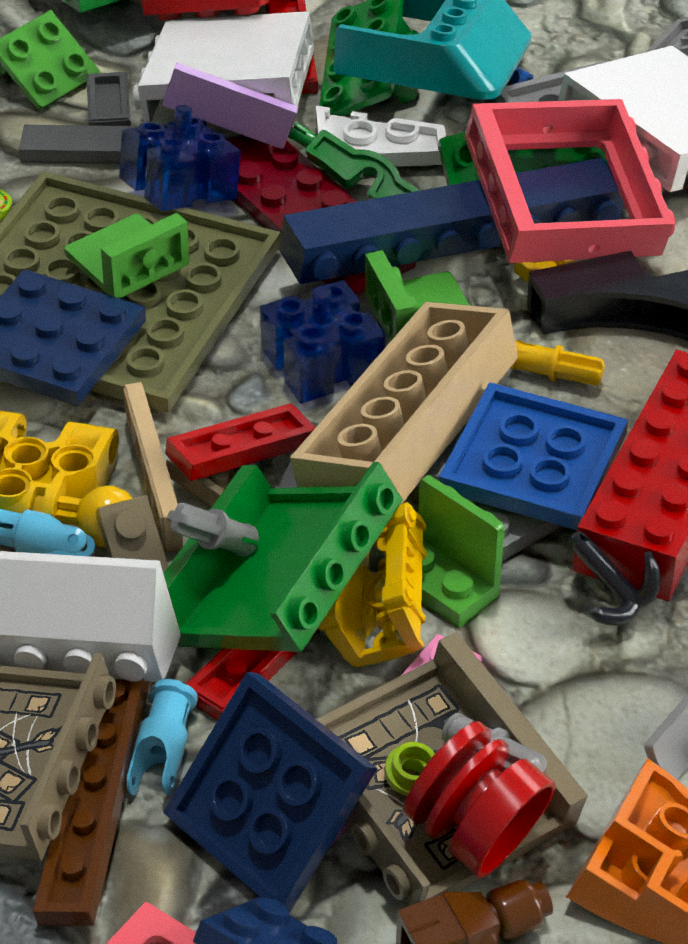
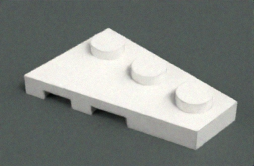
(398, 140)

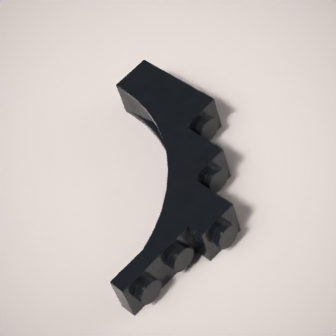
(608, 294)

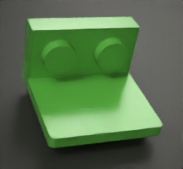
(44, 60)
(132, 253)
(398, 300)
(462, 553)

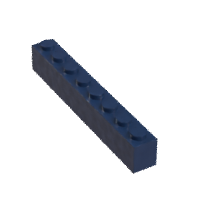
(438, 220)

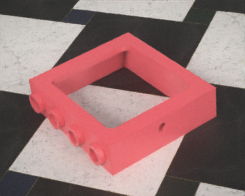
(572, 124)

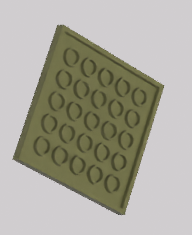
(182, 309)

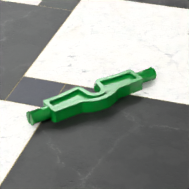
(350, 164)

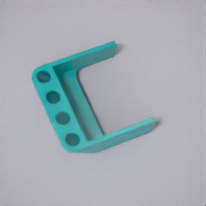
(462, 52)

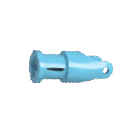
(42, 534)
(162, 734)

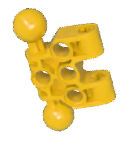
(60, 475)

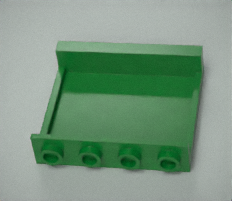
(300, 566)

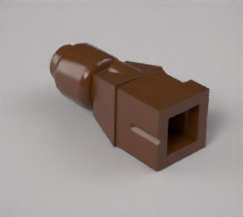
(475, 919)

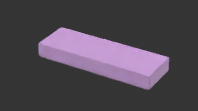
(230, 105)

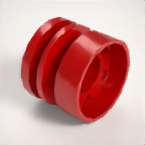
(469, 791)

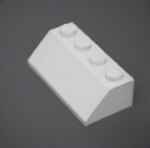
(71, 606)

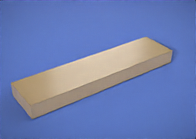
(151, 464)

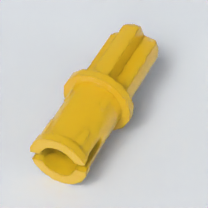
(558, 363)

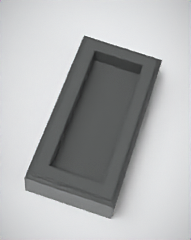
(108, 99)

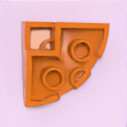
(641, 861)

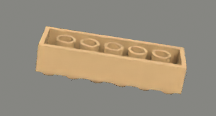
(410, 398)

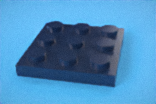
(61, 335)
(269, 791)

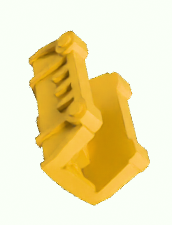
(399, 584)

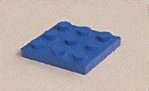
(533, 455)

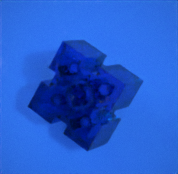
(179, 162)
(320, 339)

